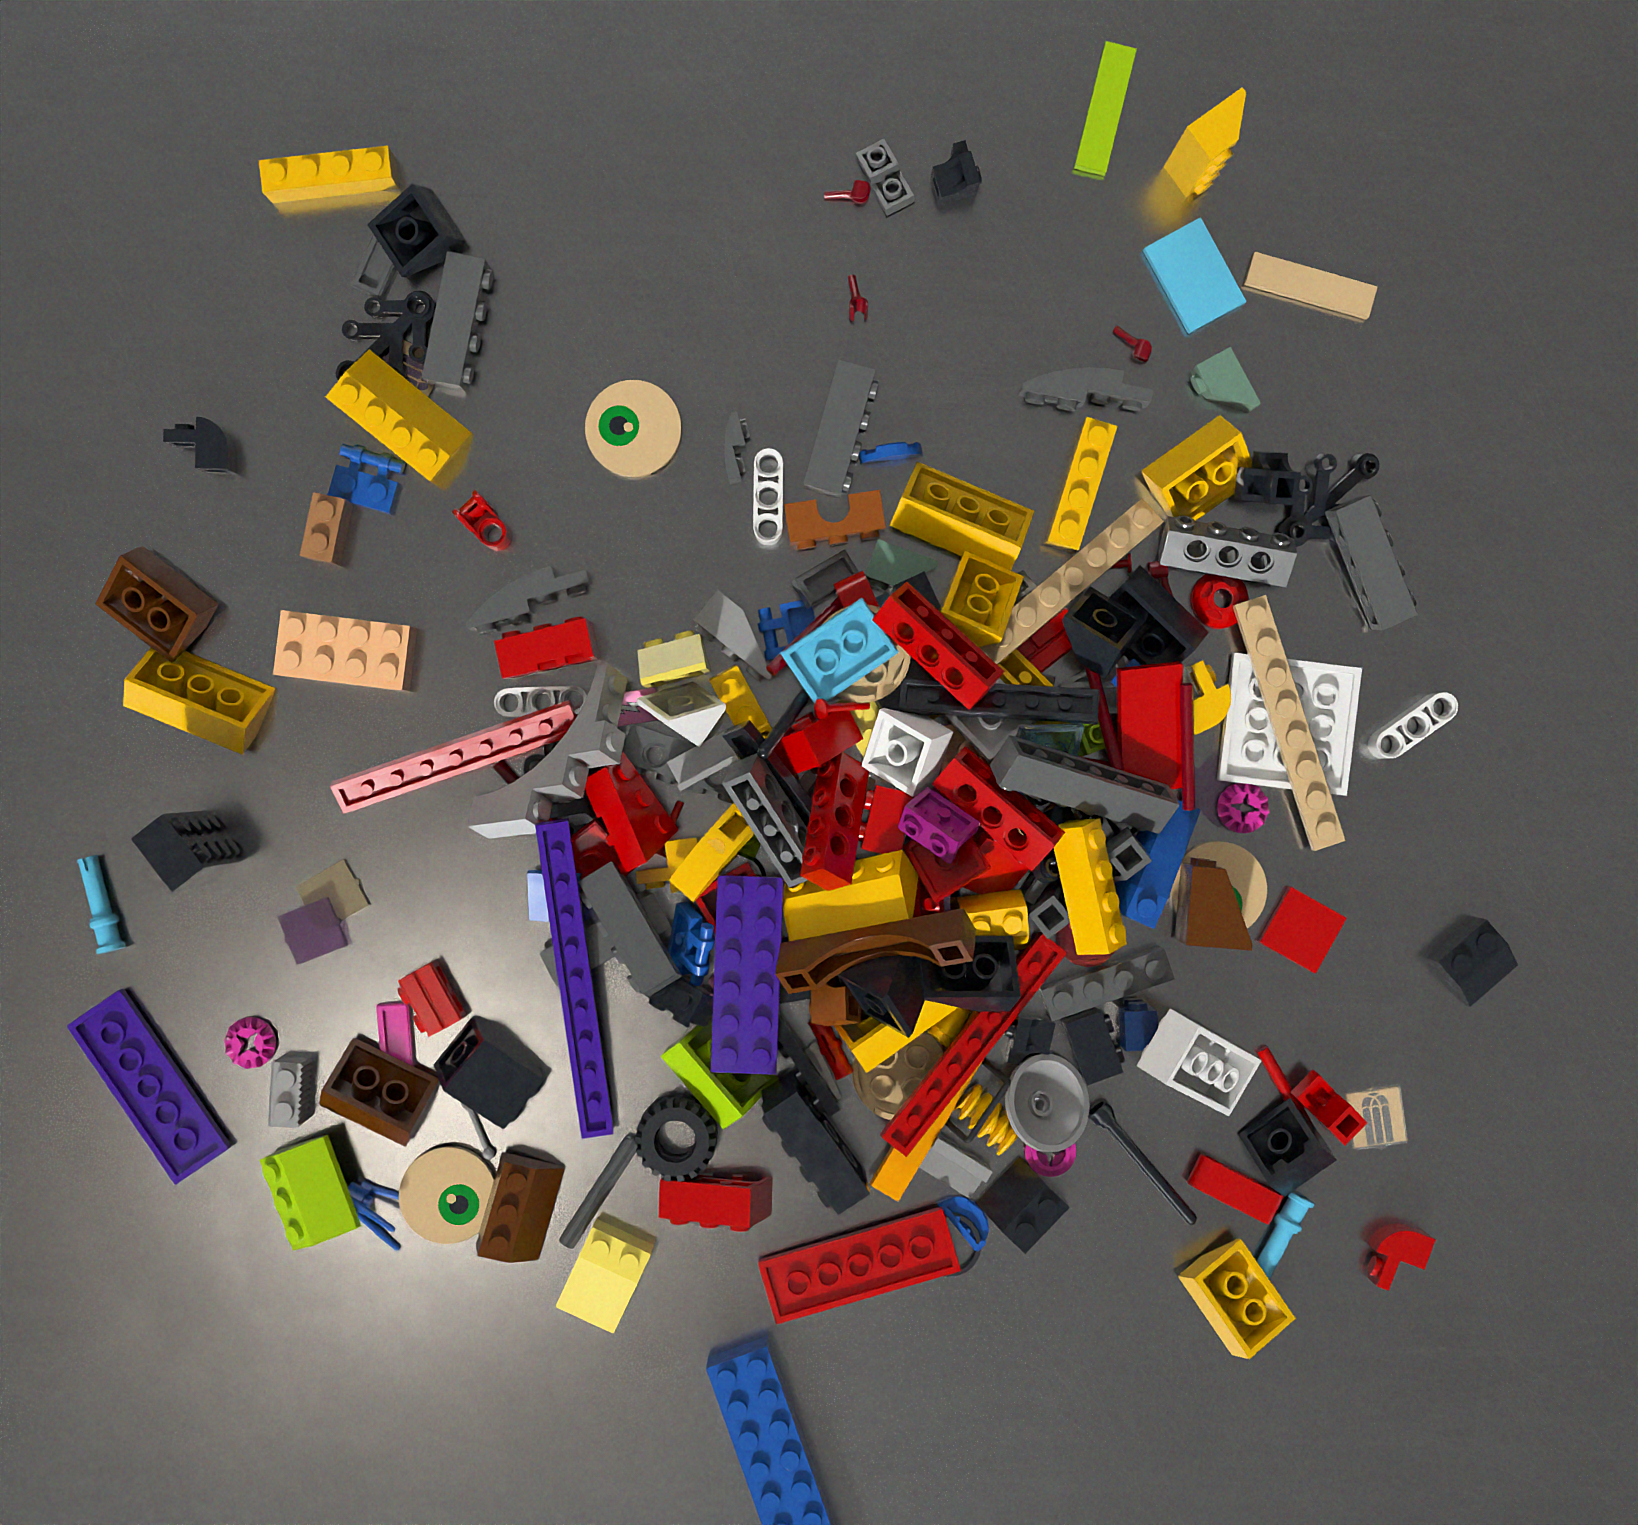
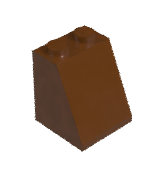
(1208, 908)

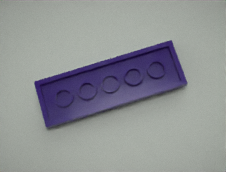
(745, 974)
(148, 1086)

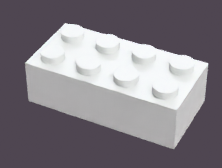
(1198, 1062)

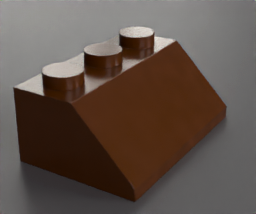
(155, 602)
(378, 1091)
(518, 1209)

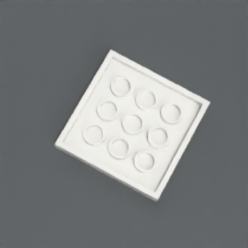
(1330, 707)

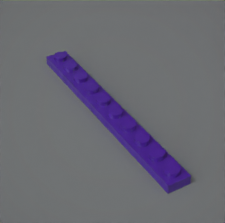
(574, 978)

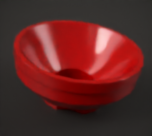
(1203, 603)

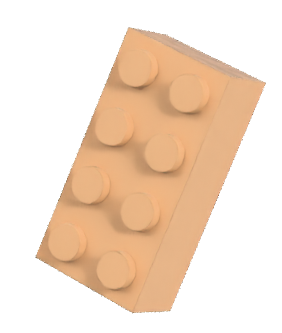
(345, 650)

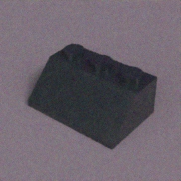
(1168, 628)

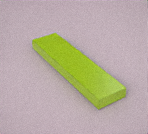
(1105, 108)

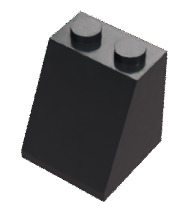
(888, 990)
(487, 1074)

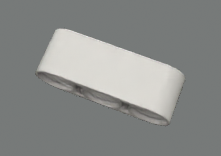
(762, 482)
(528, 695)
(1427, 721)

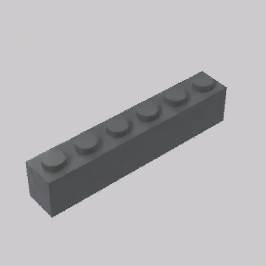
(1083, 785)

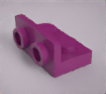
(937, 824)

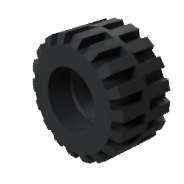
(671, 1164)

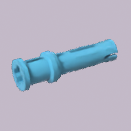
(103, 921)
(1287, 1224)

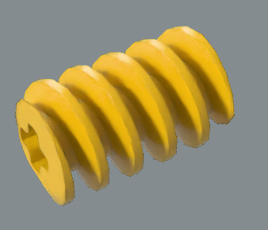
(997, 1124)

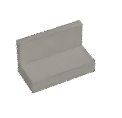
(702, 761)
(955, 1166)

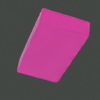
(396, 1031)

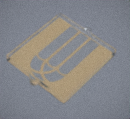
(1383, 1115)

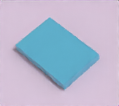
(1194, 275)
(839, 652)

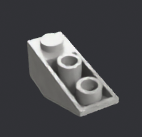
(729, 625)

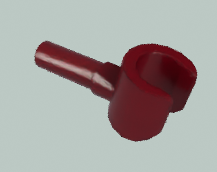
(859, 192)
(857, 302)
(1142, 347)
(1159, 572)

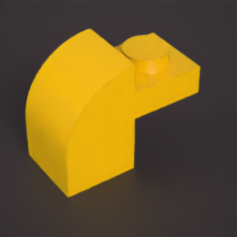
(1212, 702)
(676, 852)

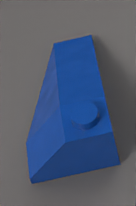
(1147, 891)

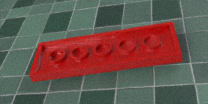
(859, 1265)

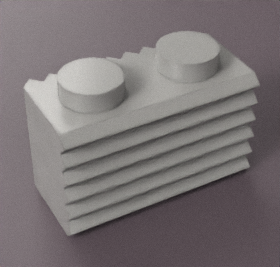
(289, 1091)

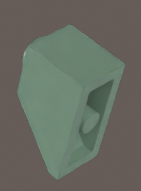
(1224, 382)
(895, 564)

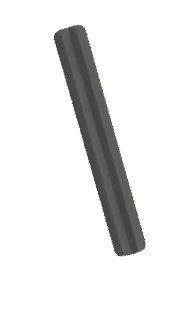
(599, 1192)

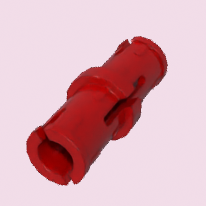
(832, 1050)

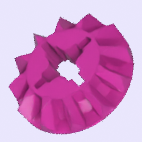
(1232, 818)
(264, 1041)
(1060, 1161)

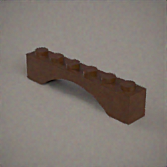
(938, 937)

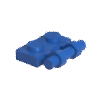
(363, 488)
(794, 620)
(690, 942)

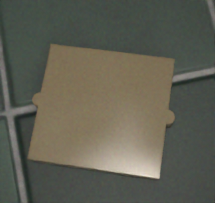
(339, 885)

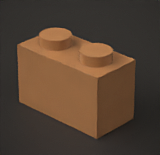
(326, 529)

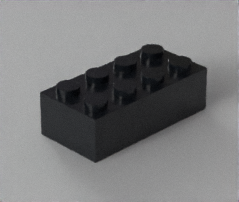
(187, 849)
(814, 1143)

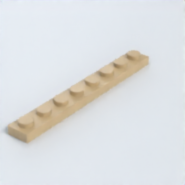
(1075, 577)
(1288, 723)

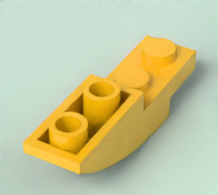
(740, 700)
(712, 853)

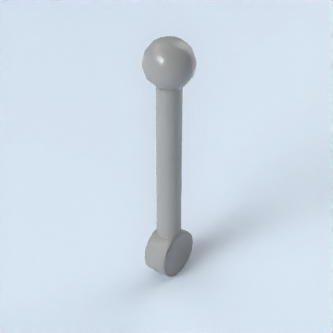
(488, 1153)

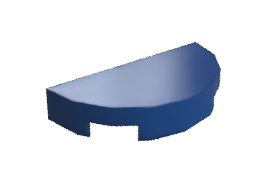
(890, 452)
(971, 1210)

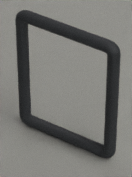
(967, 1139)

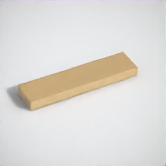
(1310, 285)

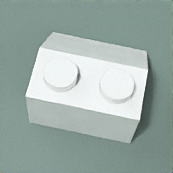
(906, 750)

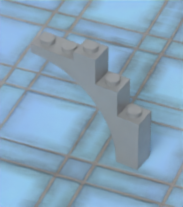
(564, 771)

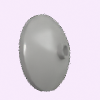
(1060, 1102)

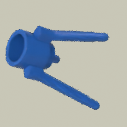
(362, 1202)

